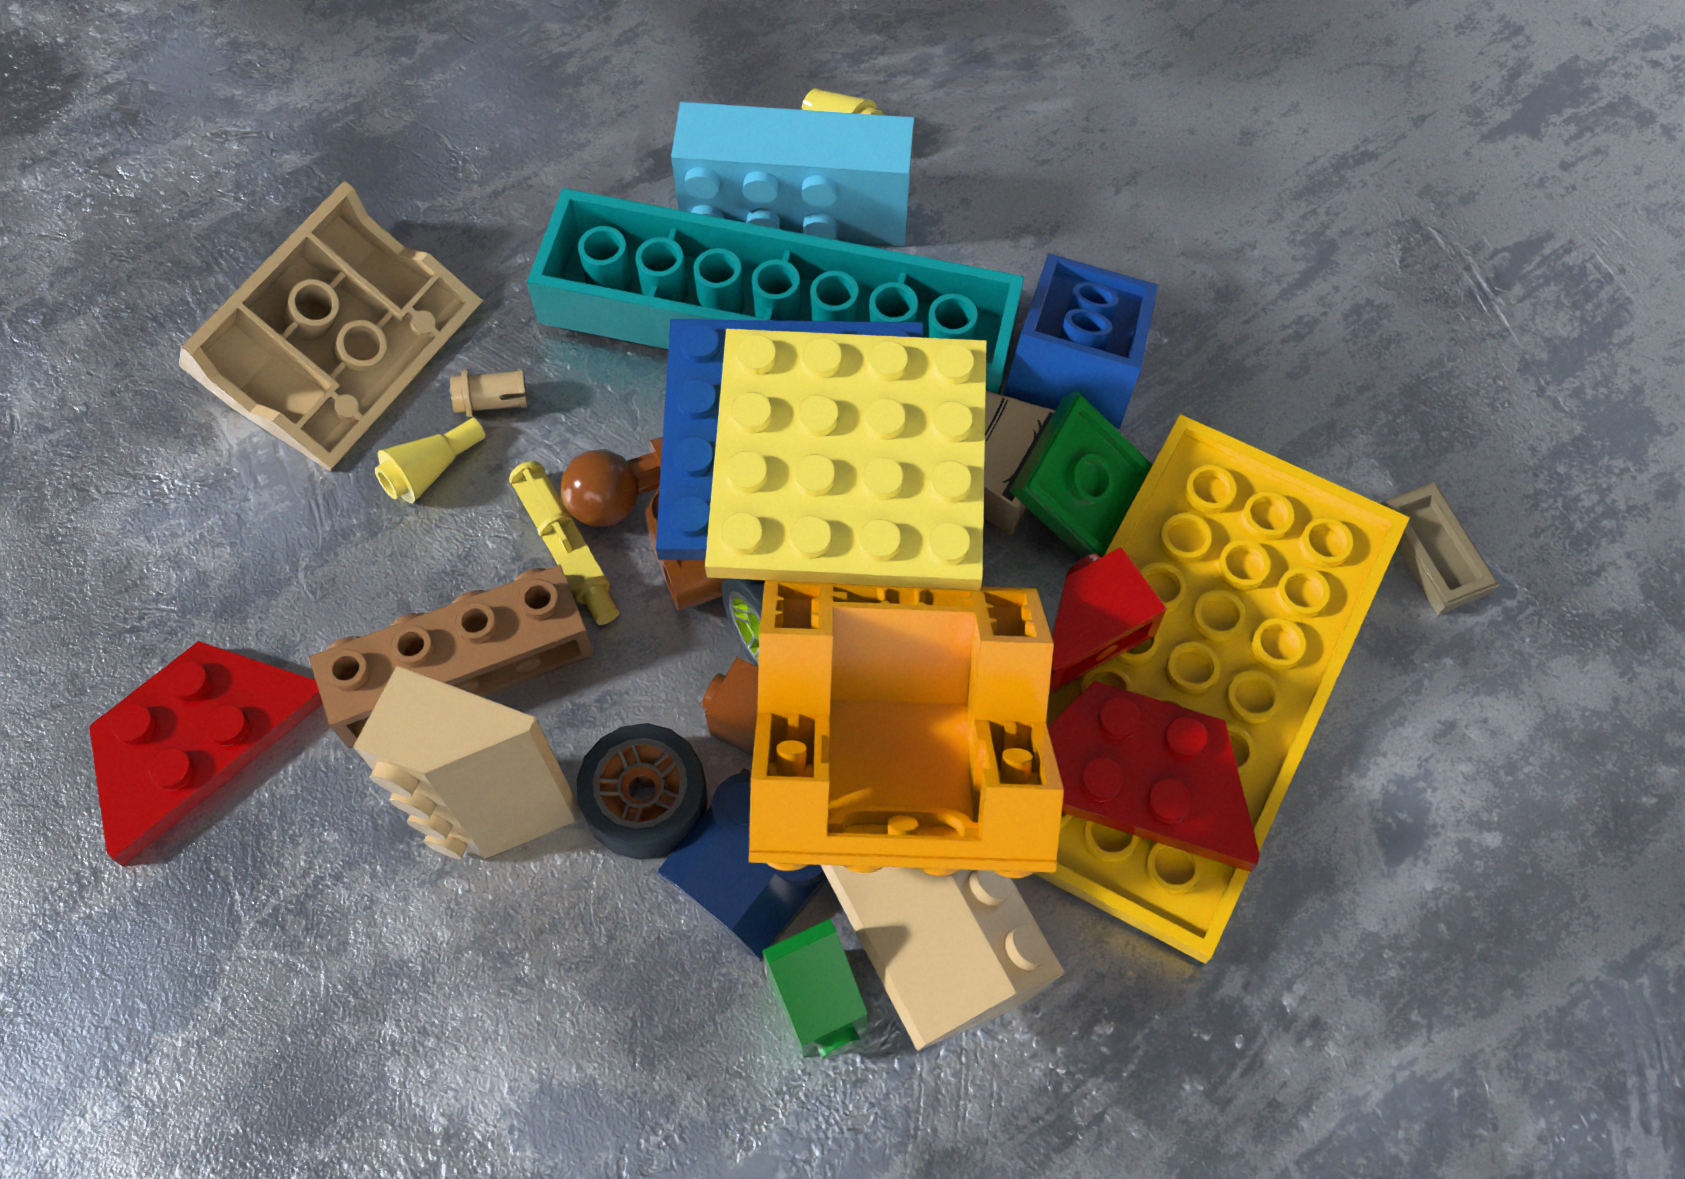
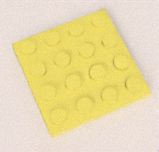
(849, 460)

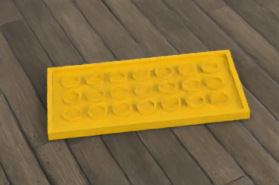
(1262, 607)

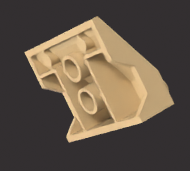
(328, 330)

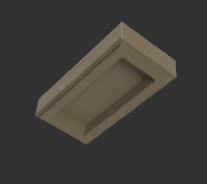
(1440, 551)

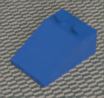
(1084, 337)

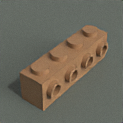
(473, 644)

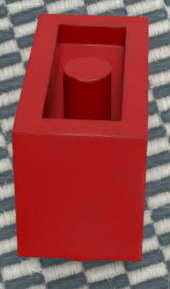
(1101, 615)

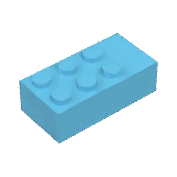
(796, 170)

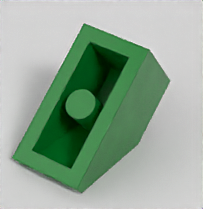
(817, 990)

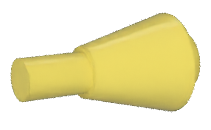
(414, 466)

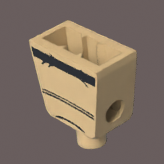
(1010, 436)

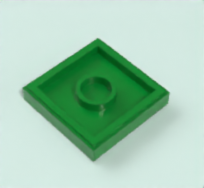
(1081, 477)

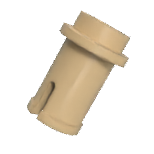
(488, 391)

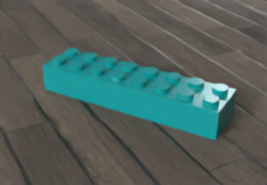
(636, 265)

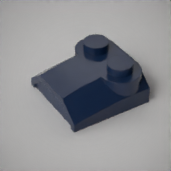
(716, 873)

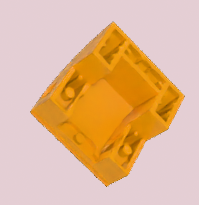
(904, 730)

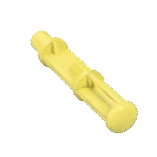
(564, 540)

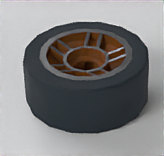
(651, 758)

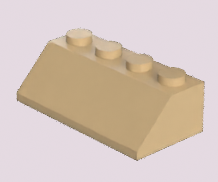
(464, 767)
(946, 945)

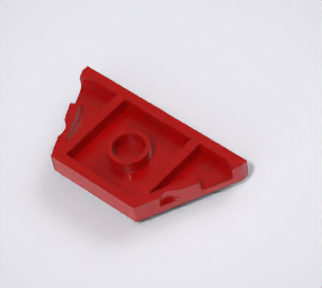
(187, 738)
(1154, 773)

